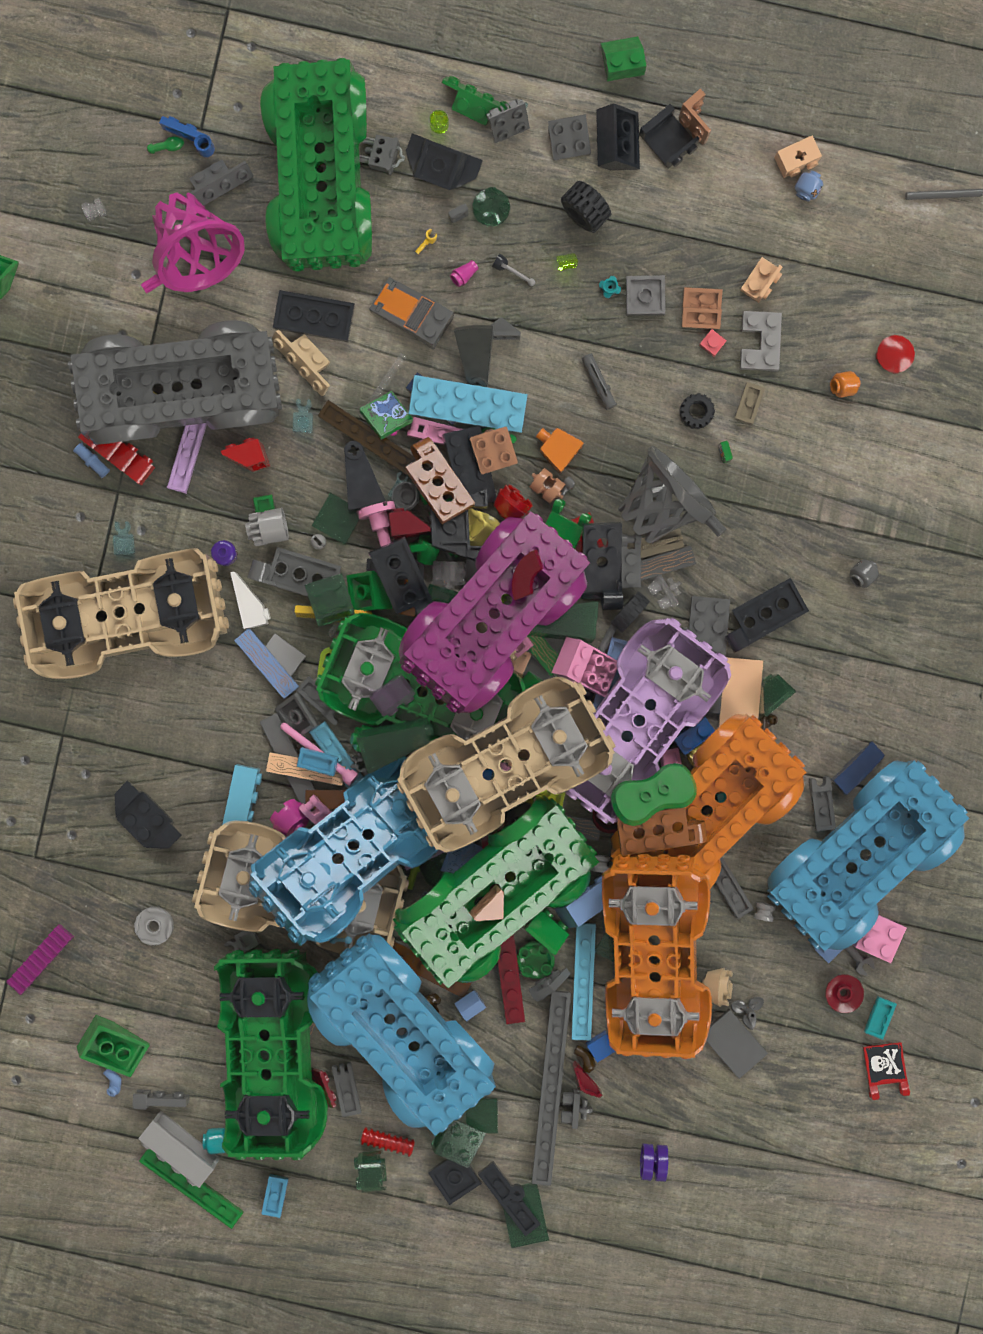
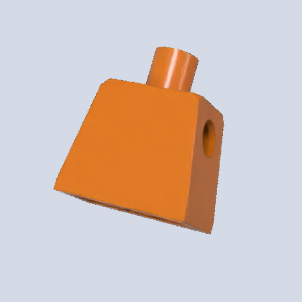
(559, 447)

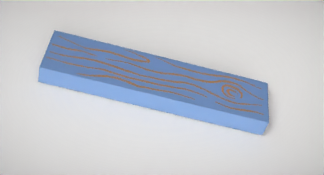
(266, 663)

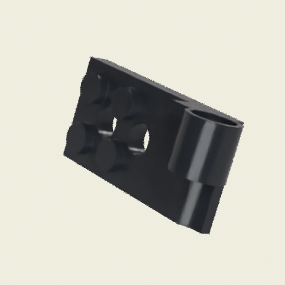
(603, 580)

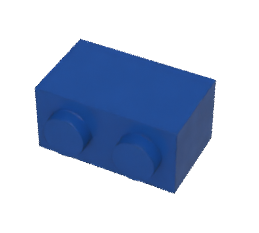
(691, 736)

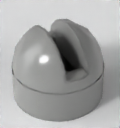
(321, 538)

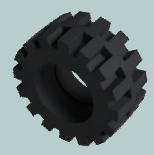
(697, 399)

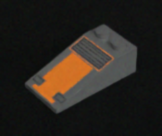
(412, 312)

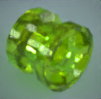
(439, 117)

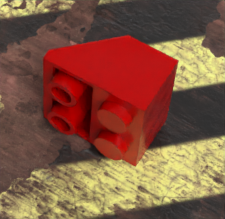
(248, 455)

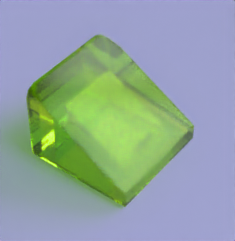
(567, 261)

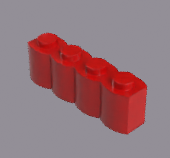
(124, 458)

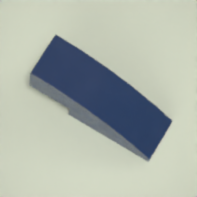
(858, 768)

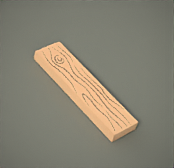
(288, 766)

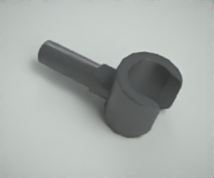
(569, 485)

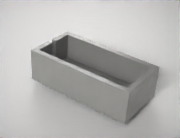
(179, 1149)

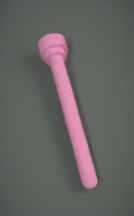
(348, 775)

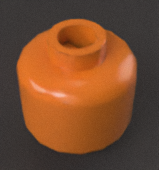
(845, 384)

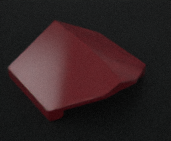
(585, 1082)

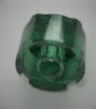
(370, 1171)

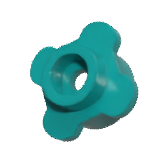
(612, 281)

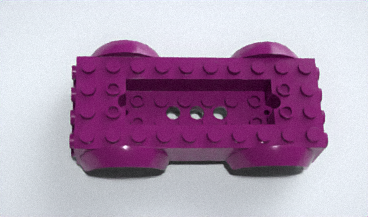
(474, 666)

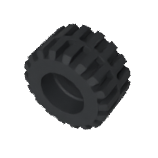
(586, 206)

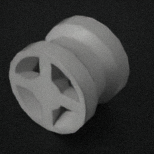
(602, 865)
(764, 911)

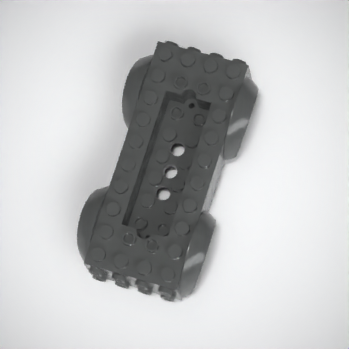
(118, 375)

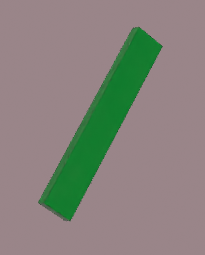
(204, 1196)

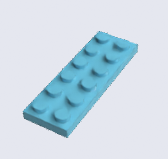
(467, 403)

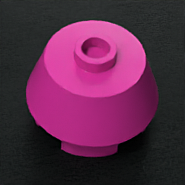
(289, 818)

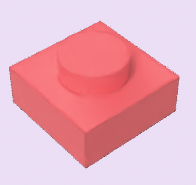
(712, 342)

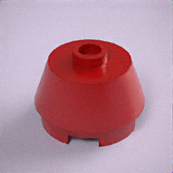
(511, 503)

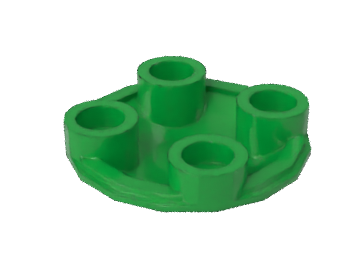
(535, 960)

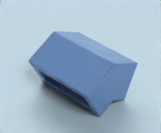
(470, 1005)

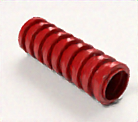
(389, 1142)

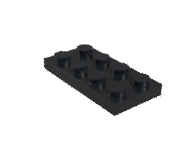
(313, 316)
(464, 462)

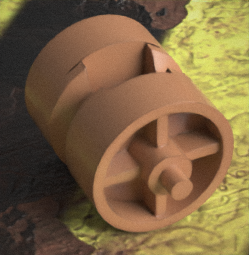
(547, 486)

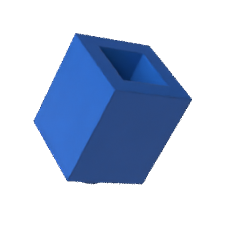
(600, 1046)

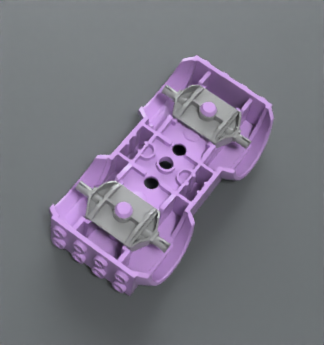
(683, 681)

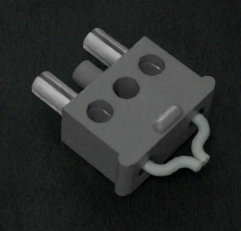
(388, 155)

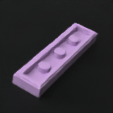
(186, 457)

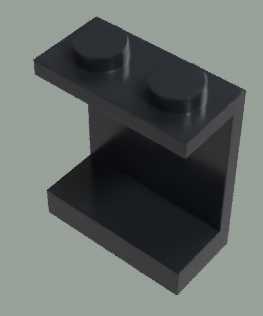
(668, 137)

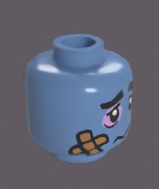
(809, 185)

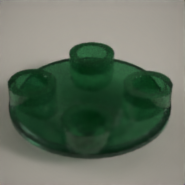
(491, 207)

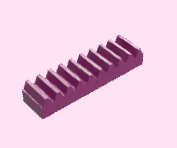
(40, 959)

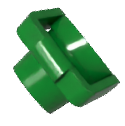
(425, 553)

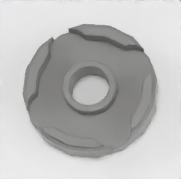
(164, 921)

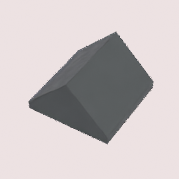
(297, 714)

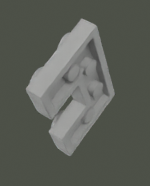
(769, 354)

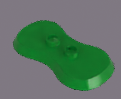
(640, 799)

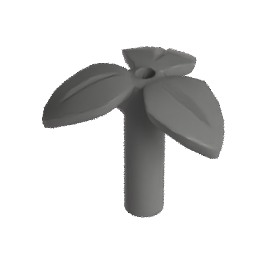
(750, 1016)

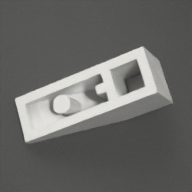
(251, 608)

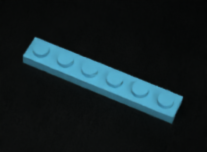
(583, 982)

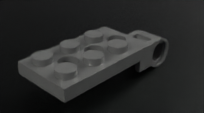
(267, 573)

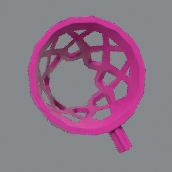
(169, 239)

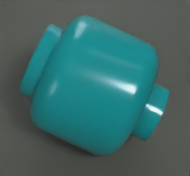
(213, 1140)

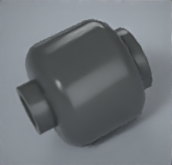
(864, 573)

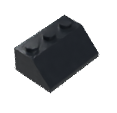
(617, 138)

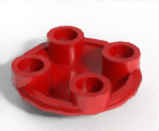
(895, 354)

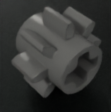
(359, 758)

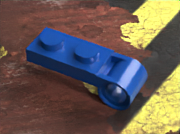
(188, 132)

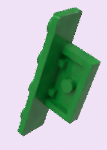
(471, 102)

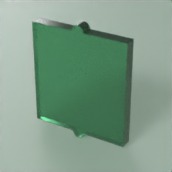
(484, 1115)

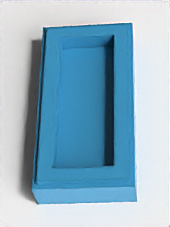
(317, 761)

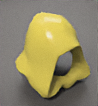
(480, 526)

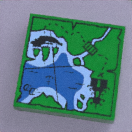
(386, 415)

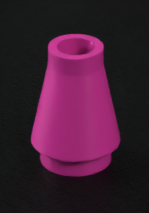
(462, 274)

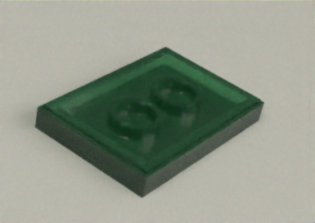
(540, 1234)

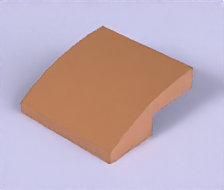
(701, 308)

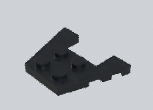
(454, 534)

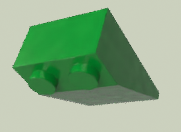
(111, 1046)

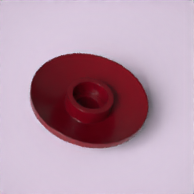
(853, 997)

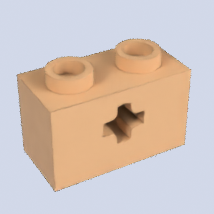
(805, 149)

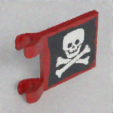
(885, 1066)

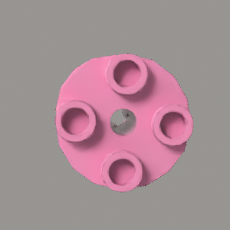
(378, 519)

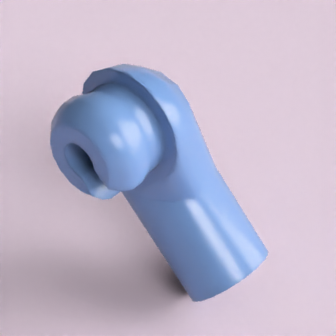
(114, 1084)

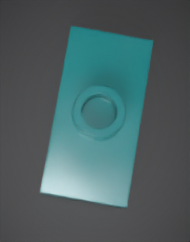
(880, 1017)

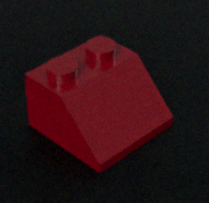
(406, 525)

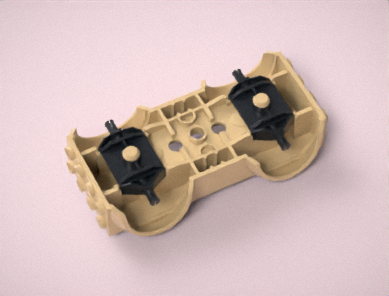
(179, 616)

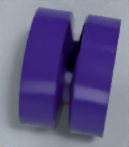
(654, 1162)

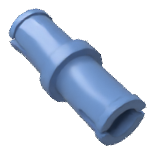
(91, 460)

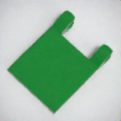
(565, 527)

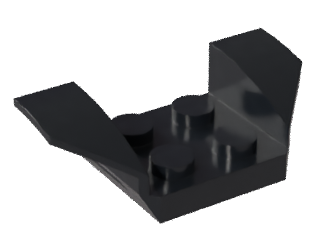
(440, 163)
(144, 818)

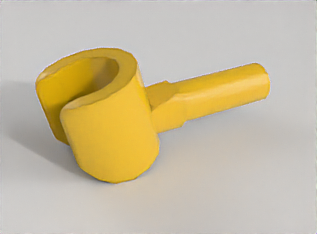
(428, 240)

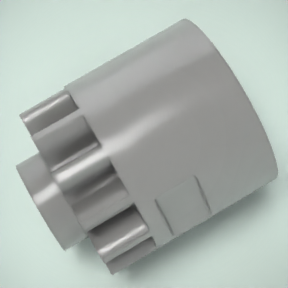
(267, 527)

